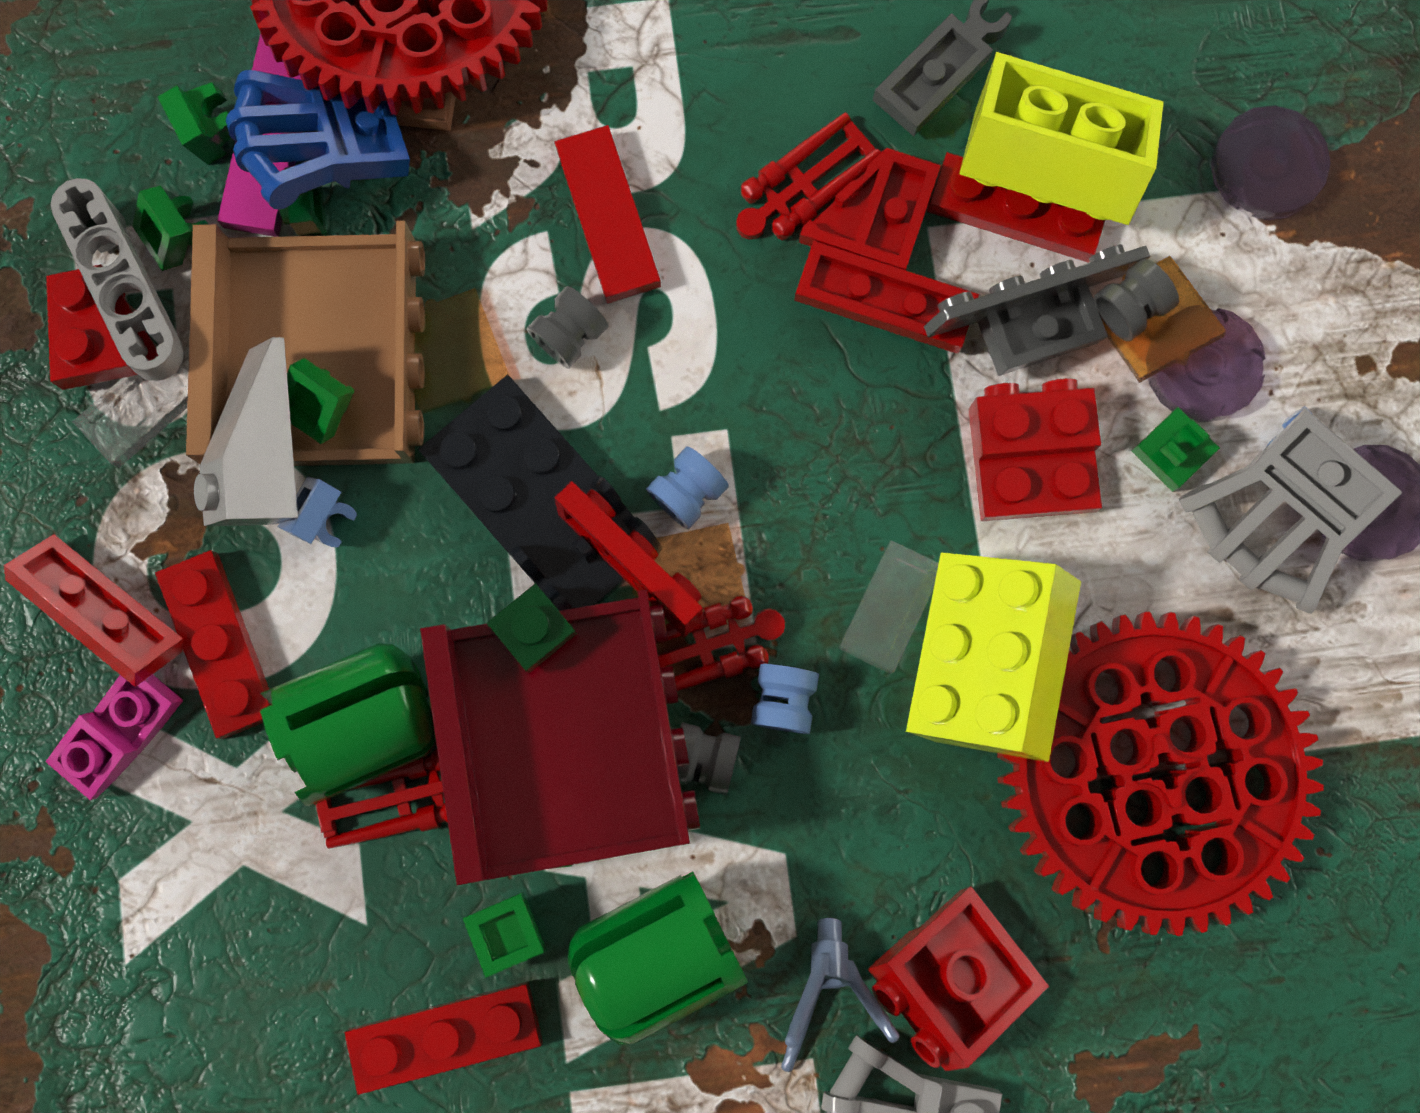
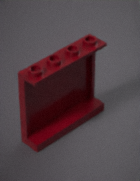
(562, 757)

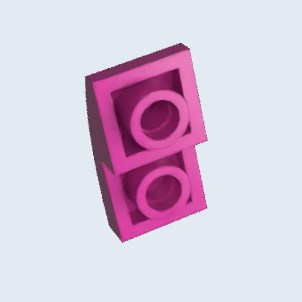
(113, 734)

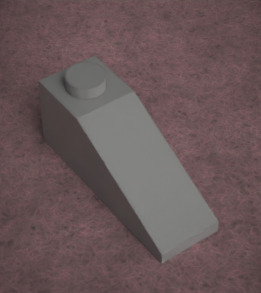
(250, 460)

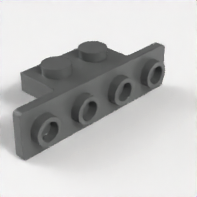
(1039, 317)

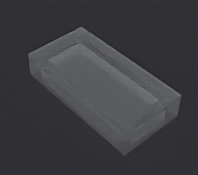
(133, 414)
(890, 607)

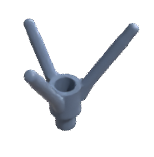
(830, 970)

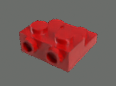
(1036, 451)
(956, 982)

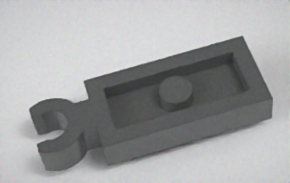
(939, 67)

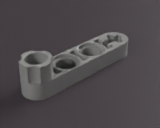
(72, 208)

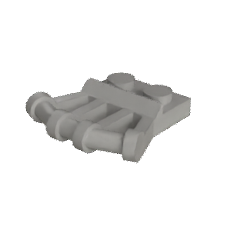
(1319, 480)
(931, 1092)

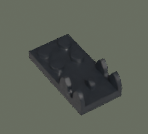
(507, 471)

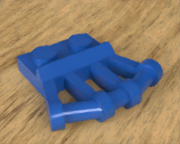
(344, 149)

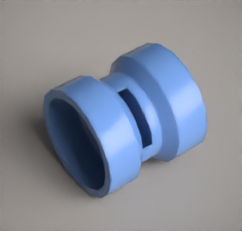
(683, 492)
(789, 685)

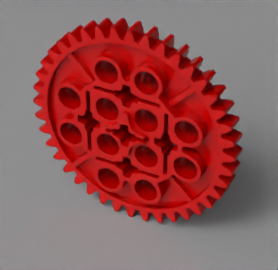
(397, 45)
(1249, 830)

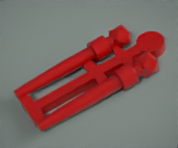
(752, 221)
(767, 624)
(425, 818)

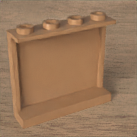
(334, 302)

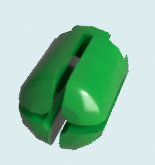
(350, 721)
(653, 961)

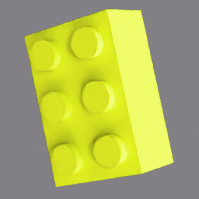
(1063, 139)
(994, 655)

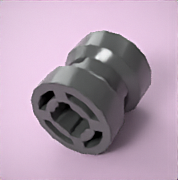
(1139, 297)
(563, 331)
(709, 759)

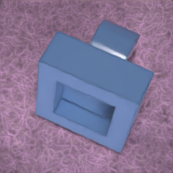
(315, 505)

